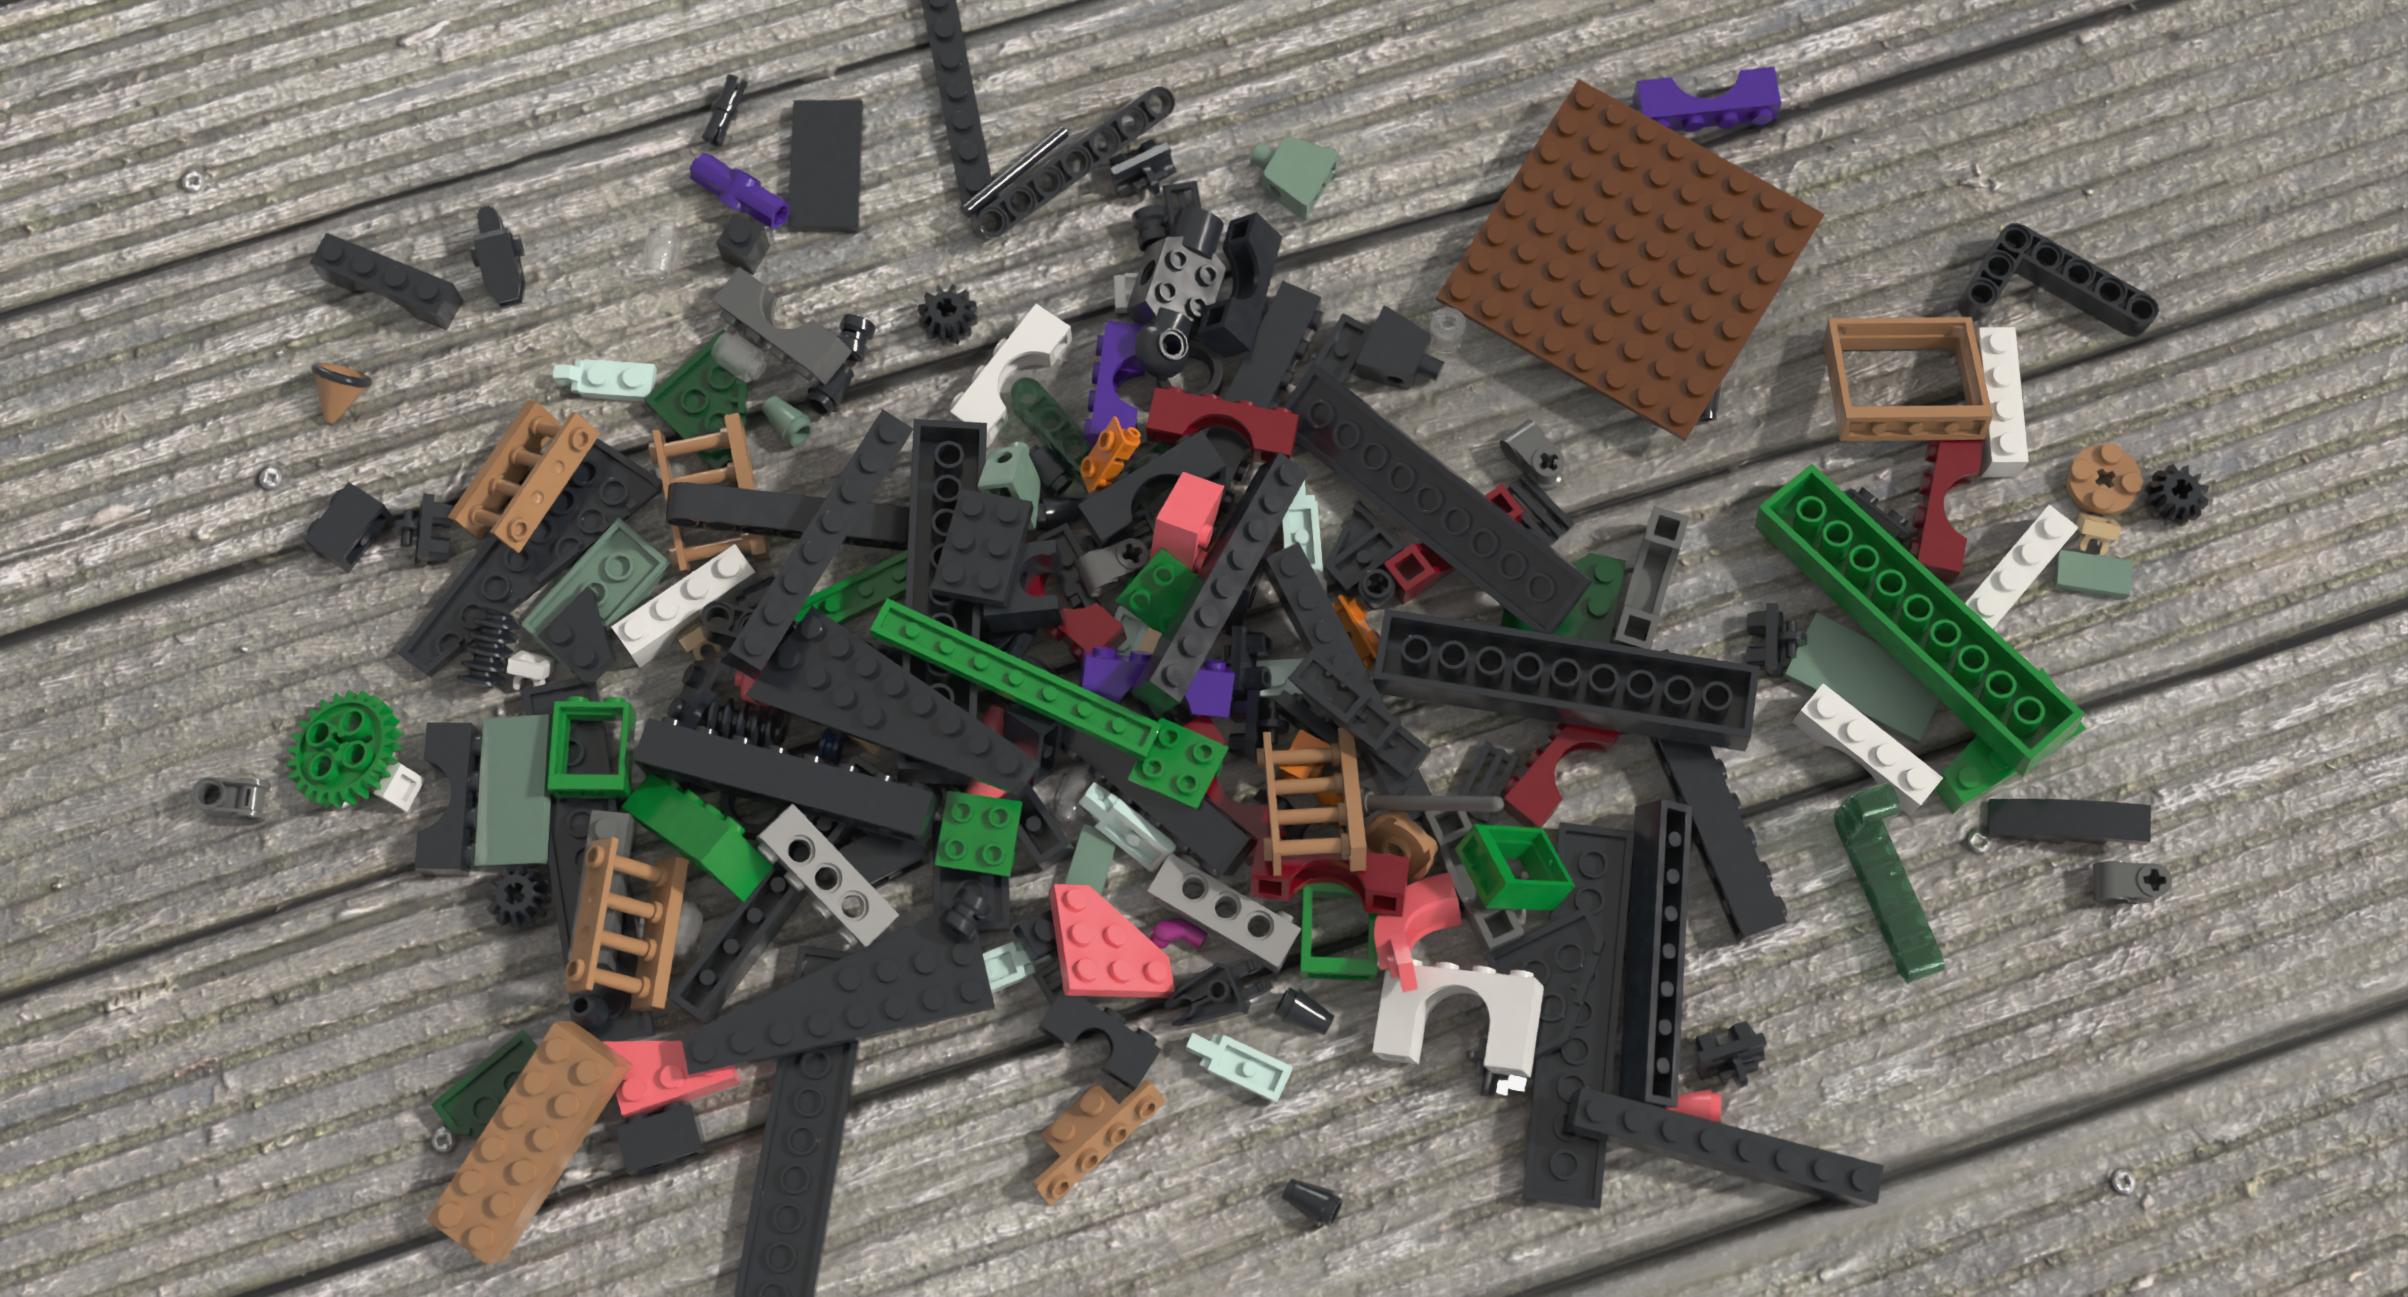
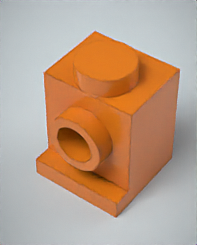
(1302, 771)

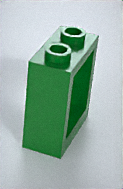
(591, 786)
(1484, 857)
(1334, 968)

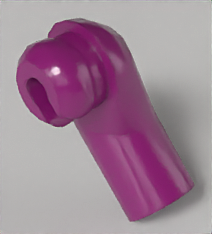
(1176, 929)

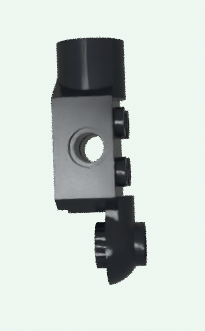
(1173, 288)

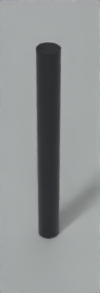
(1014, 171)

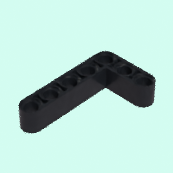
(2055, 280)

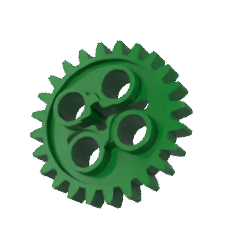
(344, 749)

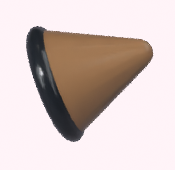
(338, 388)

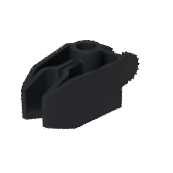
(499, 259)
(1218, 994)

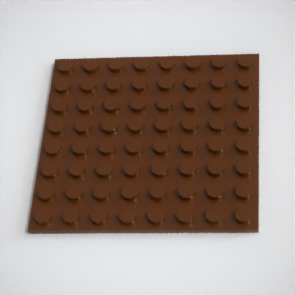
(1631, 259)

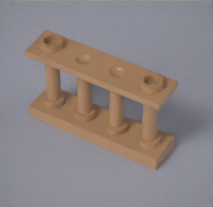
(507, 466)
(738, 471)
(1346, 813)
(659, 931)

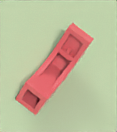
(1427, 908)

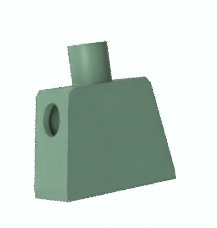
(1296, 173)
(1013, 475)

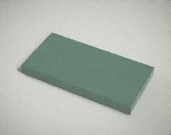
(616, 567)
(1864, 677)
(514, 792)

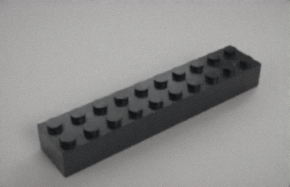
(944, 460)
(1566, 680)

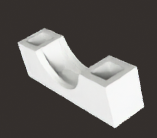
(1036, 340)
(2005, 442)
(2021, 566)
(655, 624)
(1841, 726)

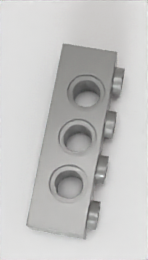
(1183, 870)
(874, 911)

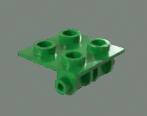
(1157, 590)
(1180, 764)
(978, 833)

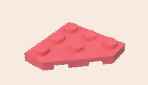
(1104, 950)

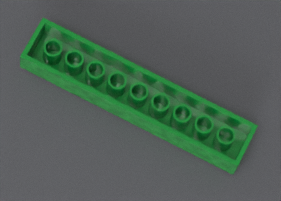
(1918, 620)

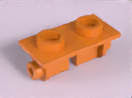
(1101, 464)
(1352, 618)

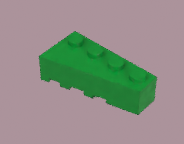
(1979, 771)
(698, 834)

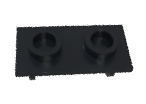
(1892, 522)

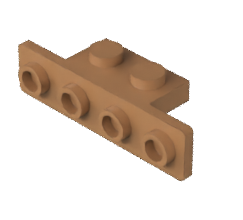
(1090, 1133)

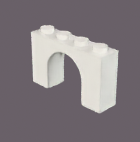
(1510, 999)

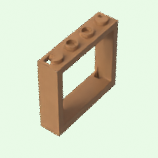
(1908, 422)

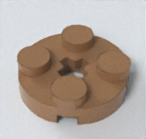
(2110, 461)
(1399, 830)

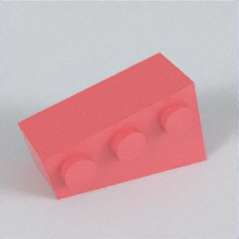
(1188, 521)
(662, 1077)

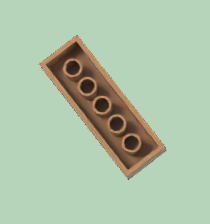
(529, 1142)

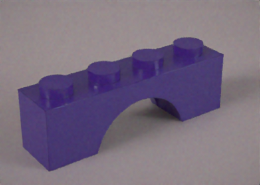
(1751, 100)
(1116, 367)
(1114, 674)

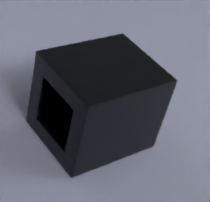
(743, 244)

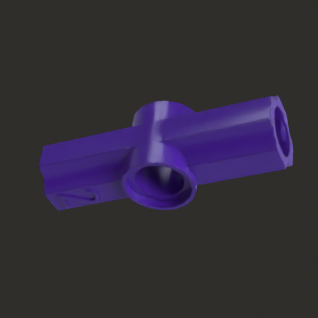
(739, 190)

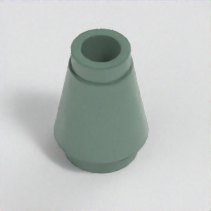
(787, 421)

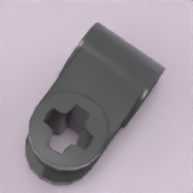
(1531, 449)
(1106, 567)
(238, 798)
(2124, 882)

